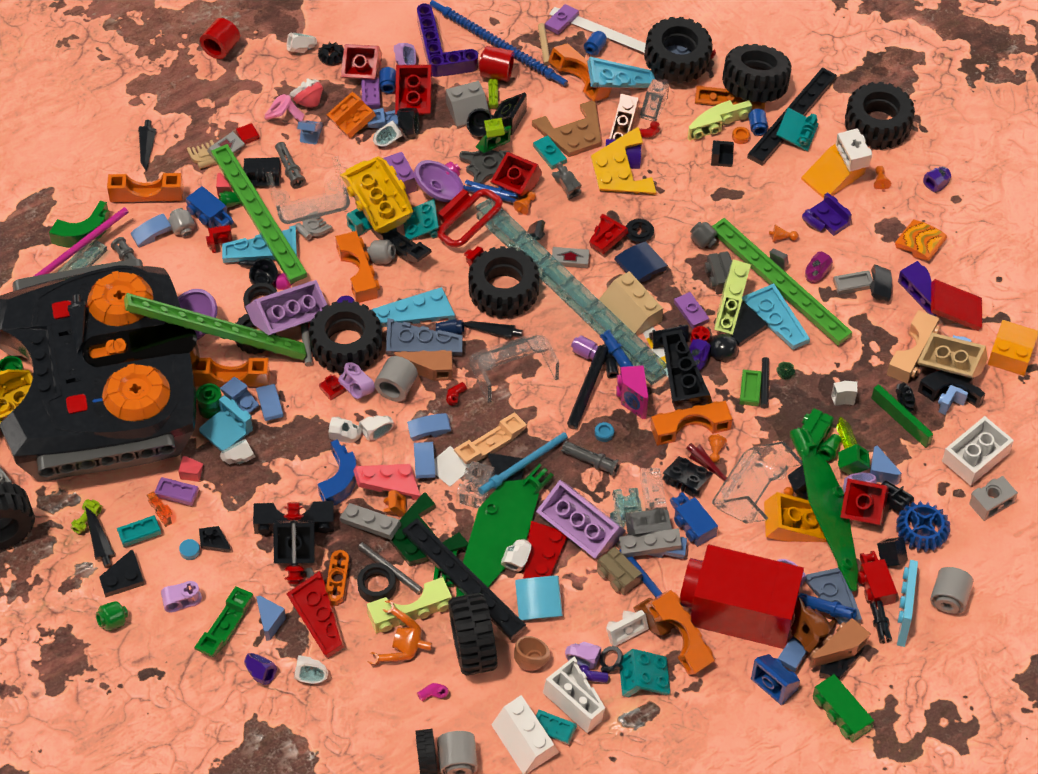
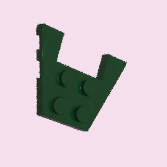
(406, 548)

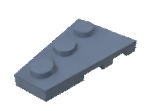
(833, 587)

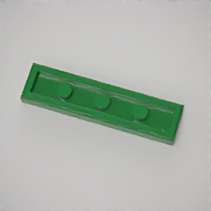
(902, 415)

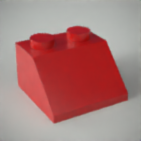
(361, 61)
(516, 174)
(864, 501)

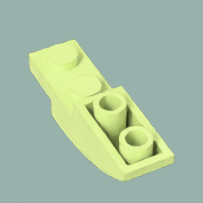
(712, 120)
(732, 297)

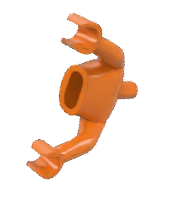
(406, 639)

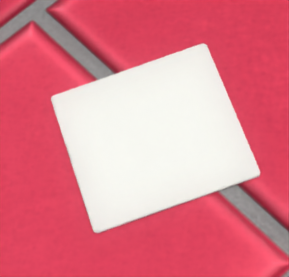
(449, 466)

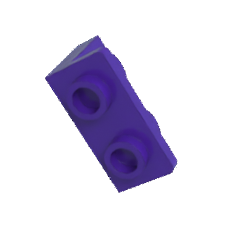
(832, 214)

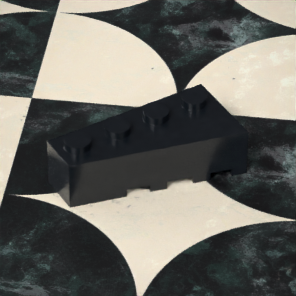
(684, 376)

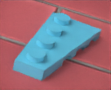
(618, 75)
(254, 248)
(421, 307)
(777, 314)
(907, 601)

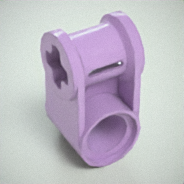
(356, 382)
(179, 596)

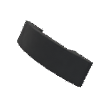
(404, 247)

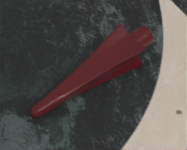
(700, 456)

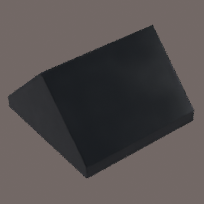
(512, 111)

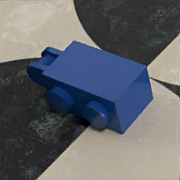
(208, 208)
(693, 519)

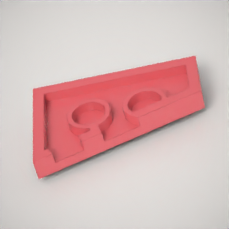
(388, 478)

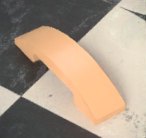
(492, 441)

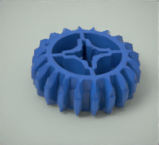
(923, 533)

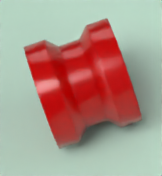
(700, 332)

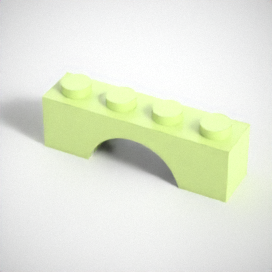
(433, 600)

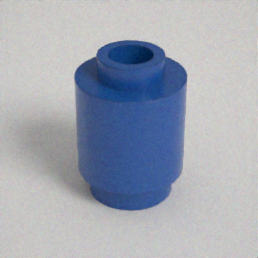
(595, 43)
(387, 80)
(758, 122)

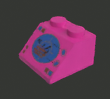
(633, 390)

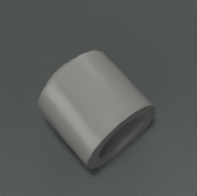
(396, 378)
(951, 590)
(457, 753)

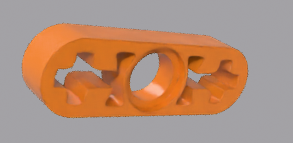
(334, 569)

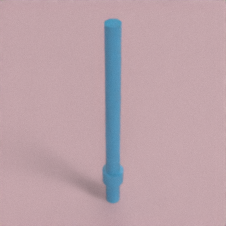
(496, 480)

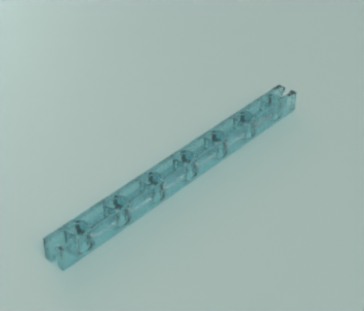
(573, 291)

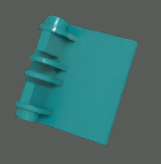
(798, 128)
(422, 221)

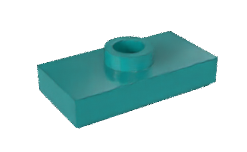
(549, 152)
(139, 531)
(556, 727)

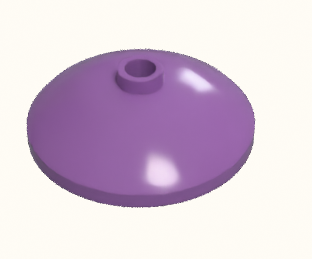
(435, 182)
(200, 302)

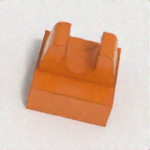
(396, 503)

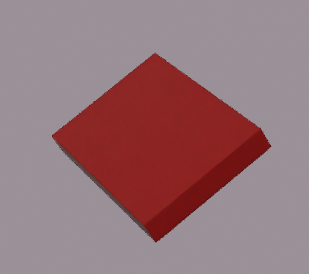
(956, 304)

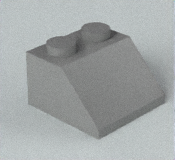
(463, 100)

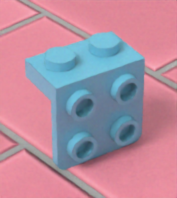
(227, 425)

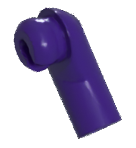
(812, 221)
(594, 676)

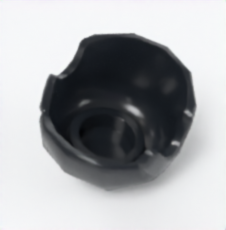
(476, 120)
(256, 275)
(724, 347)

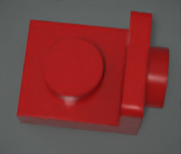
(218, 235)

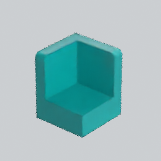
(358, 222)

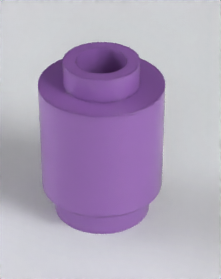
(584, 347)

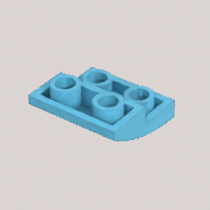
(538, 598)

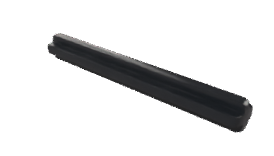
(587, 387)

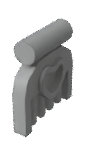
(311, 227)

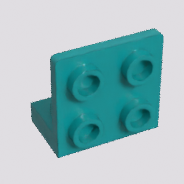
(644, 672)

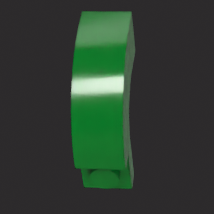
(68, 234)

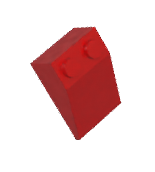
(414, 88)

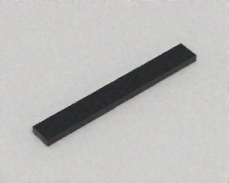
(802, 104)
(462, 577)

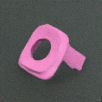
(279, 107)

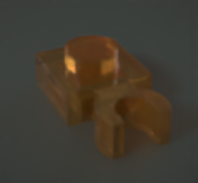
(162, 511)

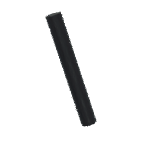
(765, 382)

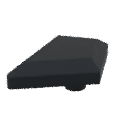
(536, 230)
(213, 539)

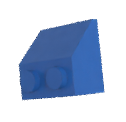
(774, 678)

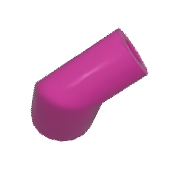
(434, 690)

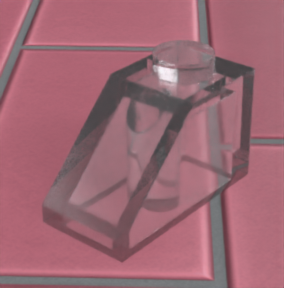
(654, 100)

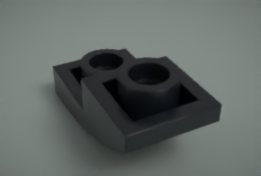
(881, 283)

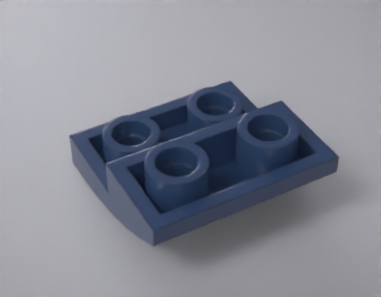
(641, 261)

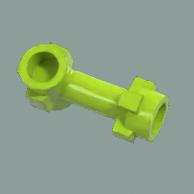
(79, 524)

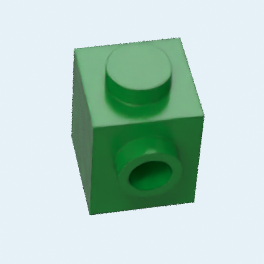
(853, 459)

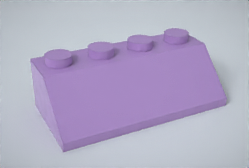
(286, 308)
(580, 520)

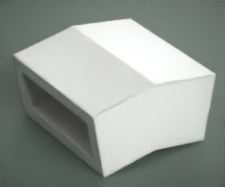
(844, 393)

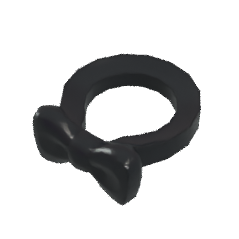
(617, 666)

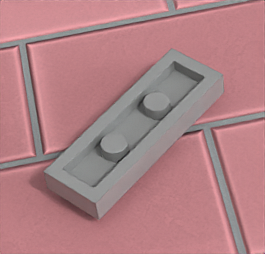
(370, 521)
(650, 542)

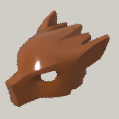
(810, 626)

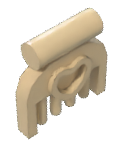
(203, 158)

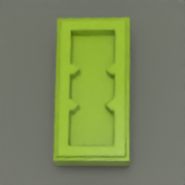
(494, 127)

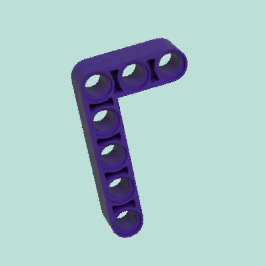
(442, 63)

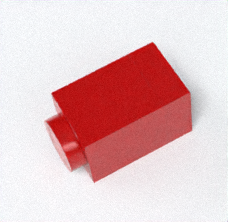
(742, 595)

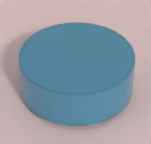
(604, 432)
(189, 549)

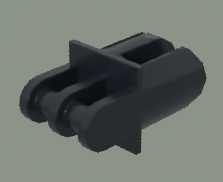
(897, 497)

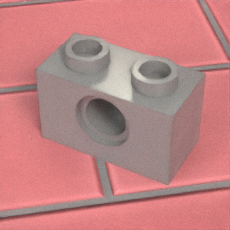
(986, 506)

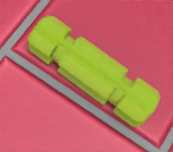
(493, 93)

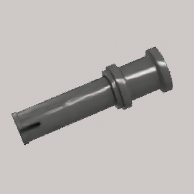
(296, 175)
(124, 251)
(599, 460)

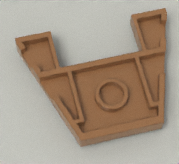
(575, 136)

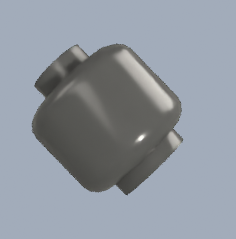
(703, 235)

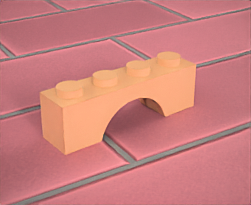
(905, 362)

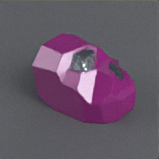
(818, 267)

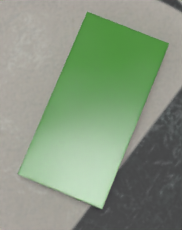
(750, 387)

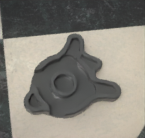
(482, 164)

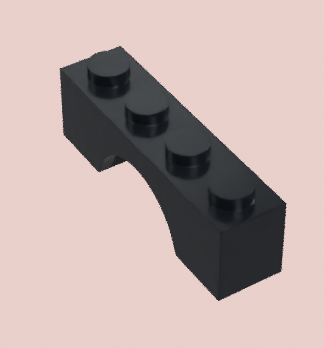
(266, 513)

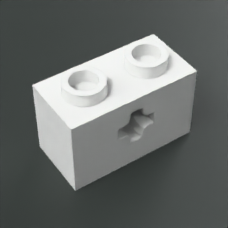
(853, 149)

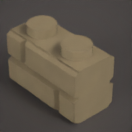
(619, 571)

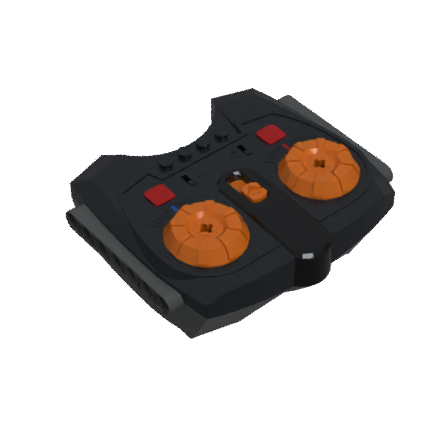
(118, 397)

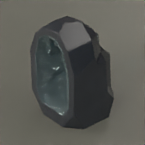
(409, 121)

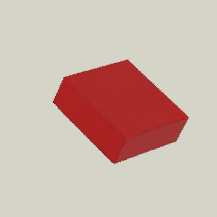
(247, 133)

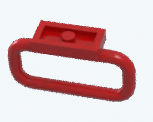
(458, 206)

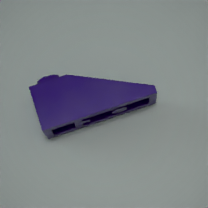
(917, 283)

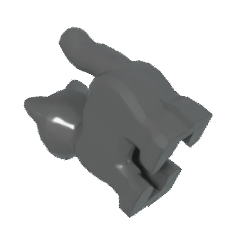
(567, 180)

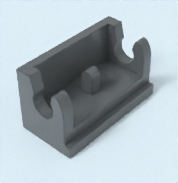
(647, 521)

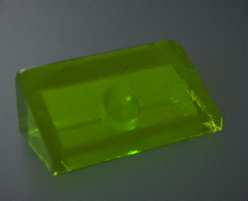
(846, 433)

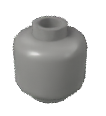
(181, 222)
(381, 251)

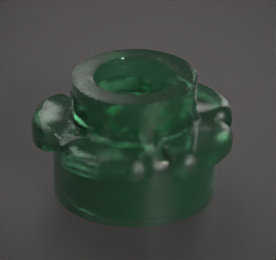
(785, 374)

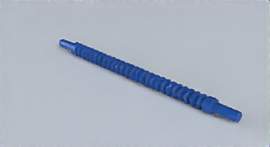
(498, 42)

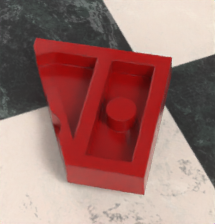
(607, 234)

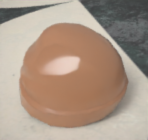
(531, 653)

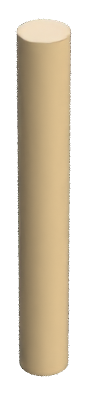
(544, 45)

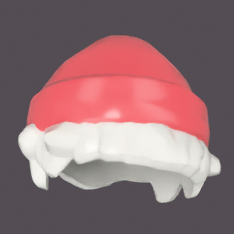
(308, 93)

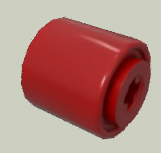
(219, 38)
(496, 63)

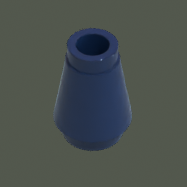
(453, 326)

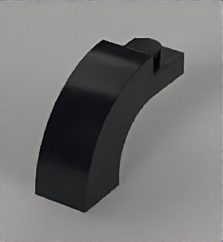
(939, 382)

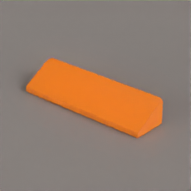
(715, 96)

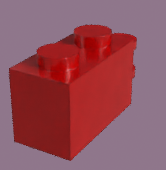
(876, 580)

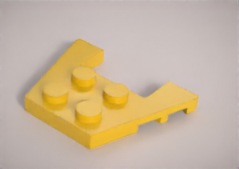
(613, 167)

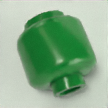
(111, 615)

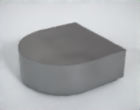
(779, 258)

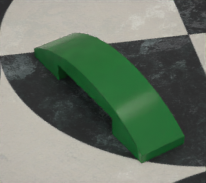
(226, 623)

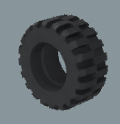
(678, 66)
(756, 73)
(884, 99)
(503, 300)
(345, 317)
(15, 515)
(473, 634)

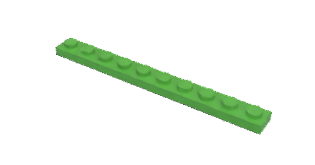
(259, 214)
(785, 284)
(214, 326)

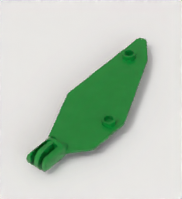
(826, 502)
(501, 522)

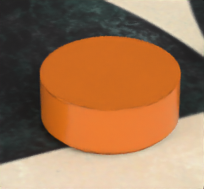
(740, 135)

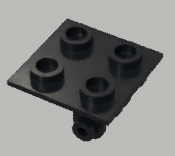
(257, 168)
(688, 474)

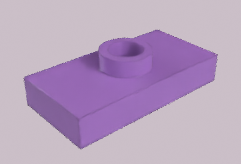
(561, 19)
(371, 93)
(691, 310)
(176, 491)

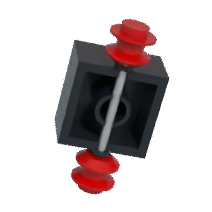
(294, 541)

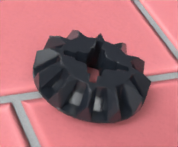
(335, 57)
(633, 227)
(905, 396)

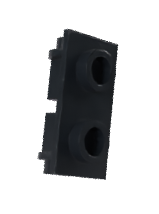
(656, 336)

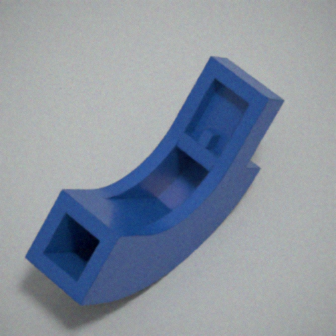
(344, 481)

